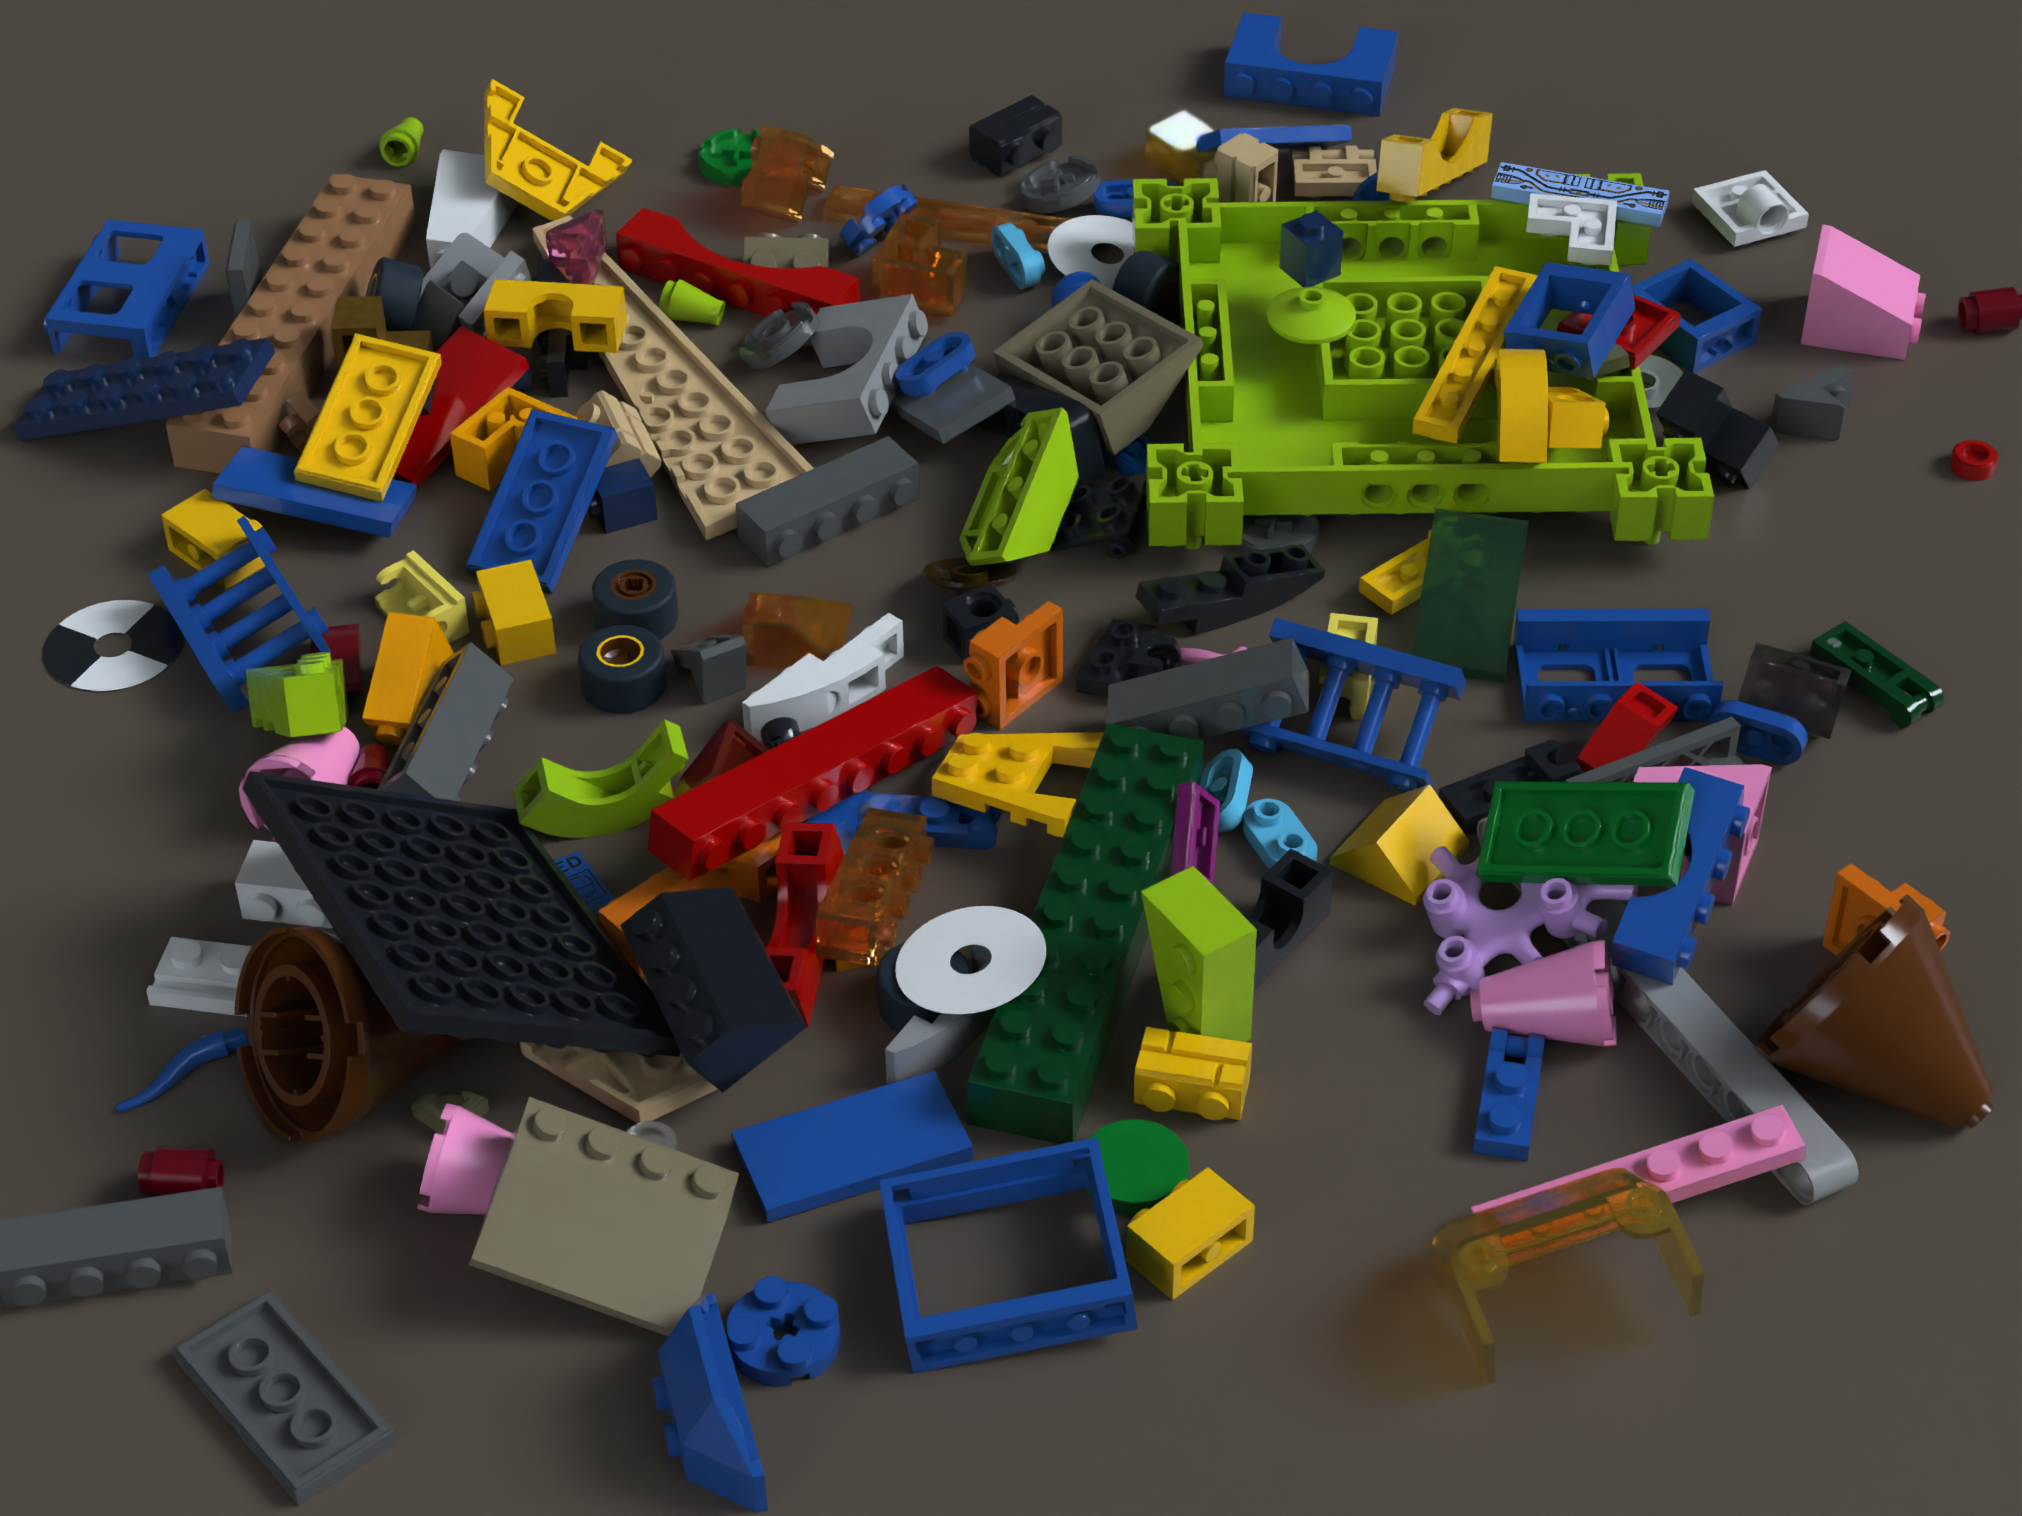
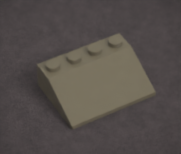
(1105, 356)
(603, 1218)

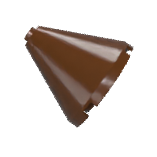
(1887, 1025)
(320, 1036)

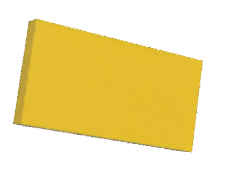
(368, 417)

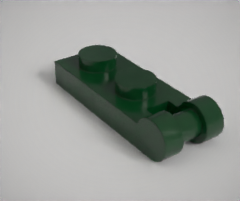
(1879, 673)

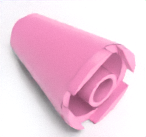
(311, 757)
(1554, 996)
(463, 1164)

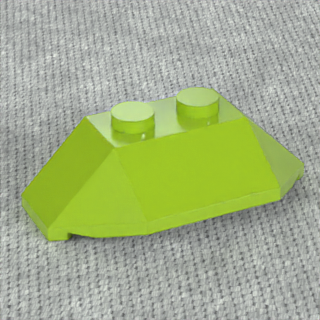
(1023, 492)

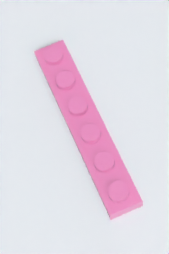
(1703, 1158)

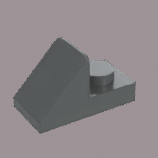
(442, 304)
(1814, 405)
(716, 664)

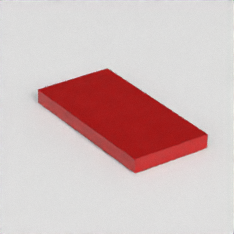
(468, 379)

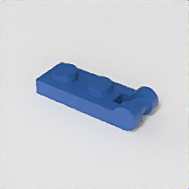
(946, 822)
(1509, 1095)

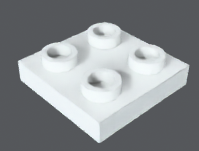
(1750, 208)

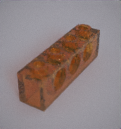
(873, 887)

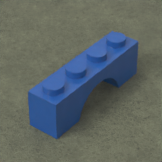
(1659, 928)

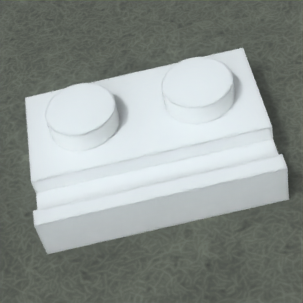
(198, 976)

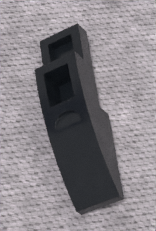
(557, 343)
(1240, 590)

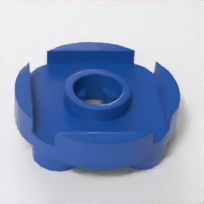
(878, 218)
(780, 1305)

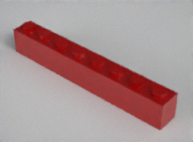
(811, 772)

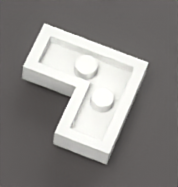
(1585, 220)

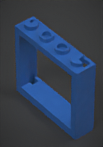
(1019, 1322)

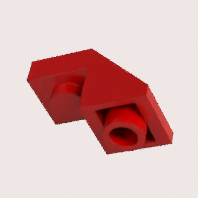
(1627, 727)

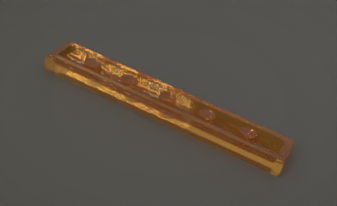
(957, 219)

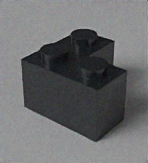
(1732, 441)

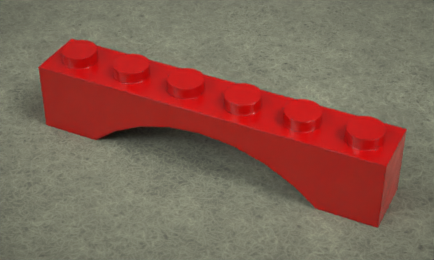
(664, 251)

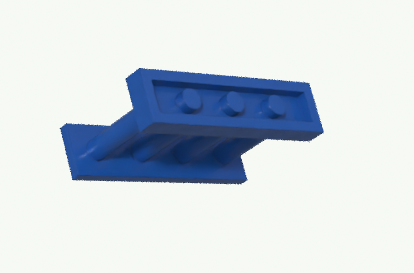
(215, 646)
(1388, 671)

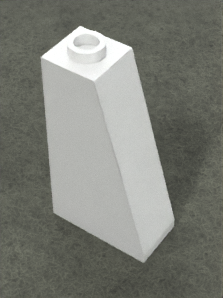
(464, 204)

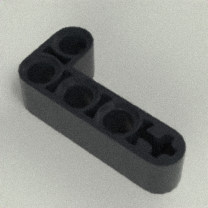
(1036, 398)

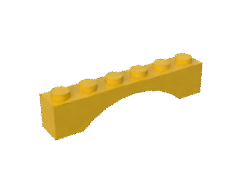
(1417, 165)

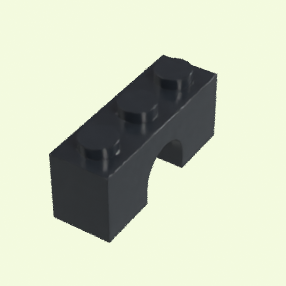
(1289, 908)

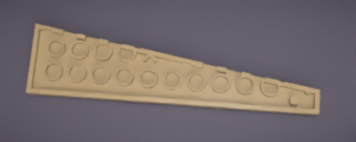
(699, 422)

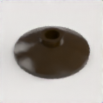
(962, 577)

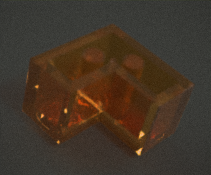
(783, 172)
(918, 265)

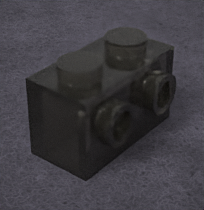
(1795, 687)

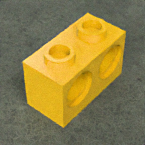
(1575, 418)

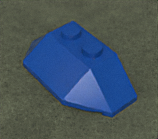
(708, 1408)

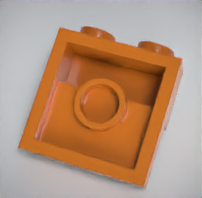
(1016, 663)
(1861, 899)

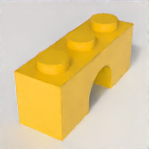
(523, 309)

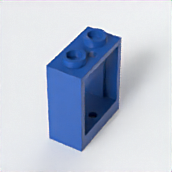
(1580, 290)
(1733, 315)

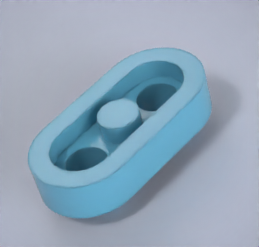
(1017, 255)
(1229, 781)
(1275, 830)

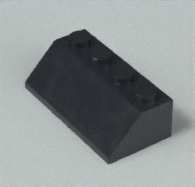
(713, 981)

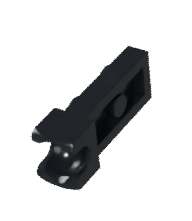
(1471, 797)

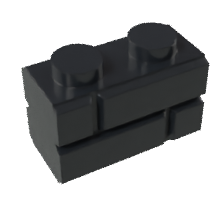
(1015, 135)

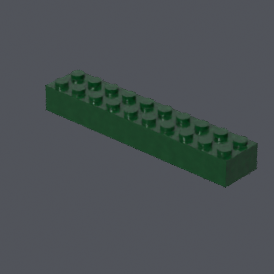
(1054, 1036)

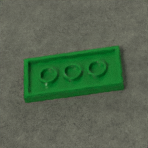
(1586, 832)

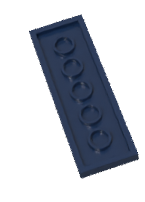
(145, 389)

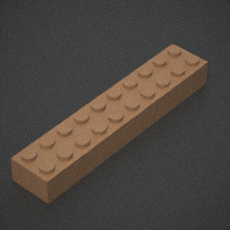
(294, 308)

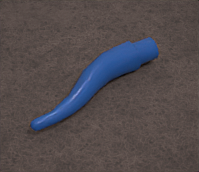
(196, 1053)

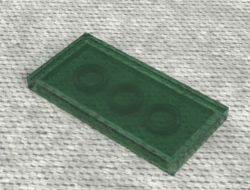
(1470, 592)

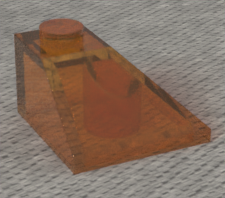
(788, 627)

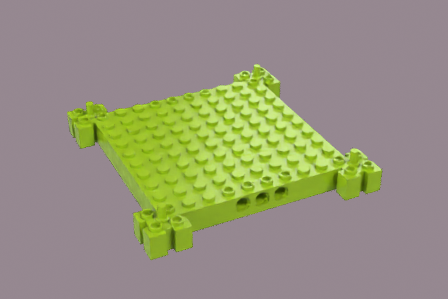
(1333, 421)

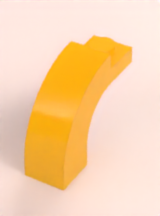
(1522, 405)

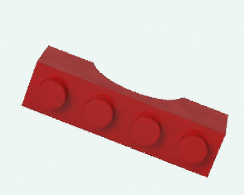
(804, 871)

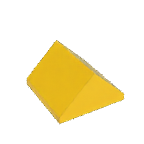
(1397, 843)

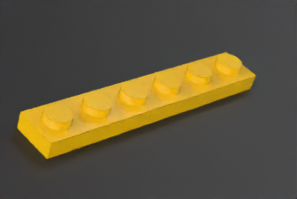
(1471, 357)

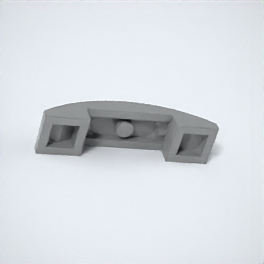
(930, 1046)

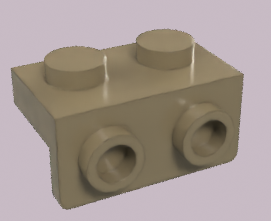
(787, 252)

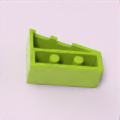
(299, 696)
(1201, 957)

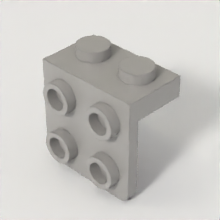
(485, 262)

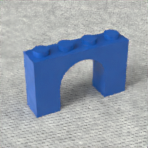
(1349, 85)

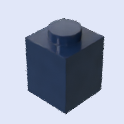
(1311, 249)
(624, 497)

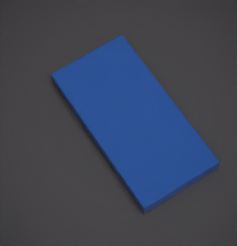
(269, 484)
(543, 496)
(851, 1145)

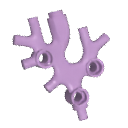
(1457, 911)

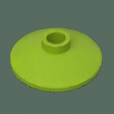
(1311, 315)

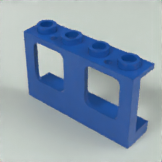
(157, 287)
(1612, 648)

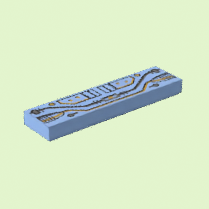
(1634, 202)

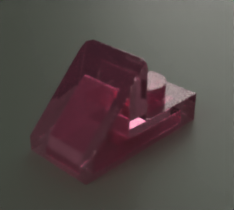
(578, 246)

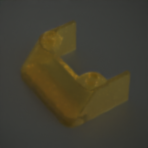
(1478, 1248)

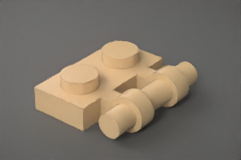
(1331, 171)

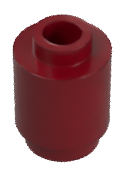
(1990, 310)
(179, 1170)

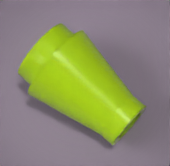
(402, 143)
(689, 304)

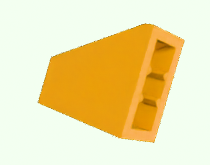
(403, 672)

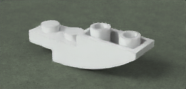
(821, 690)

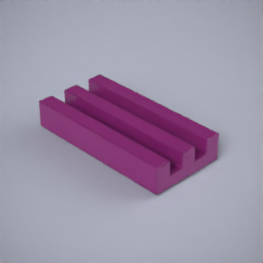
(1195, 830)

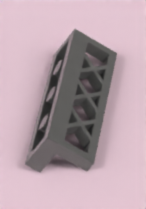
(1689, 746)

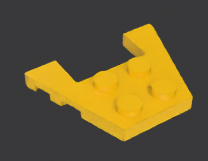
(535, 170)
(1008, 770)

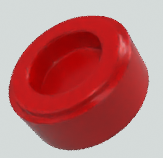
(1974, 460)

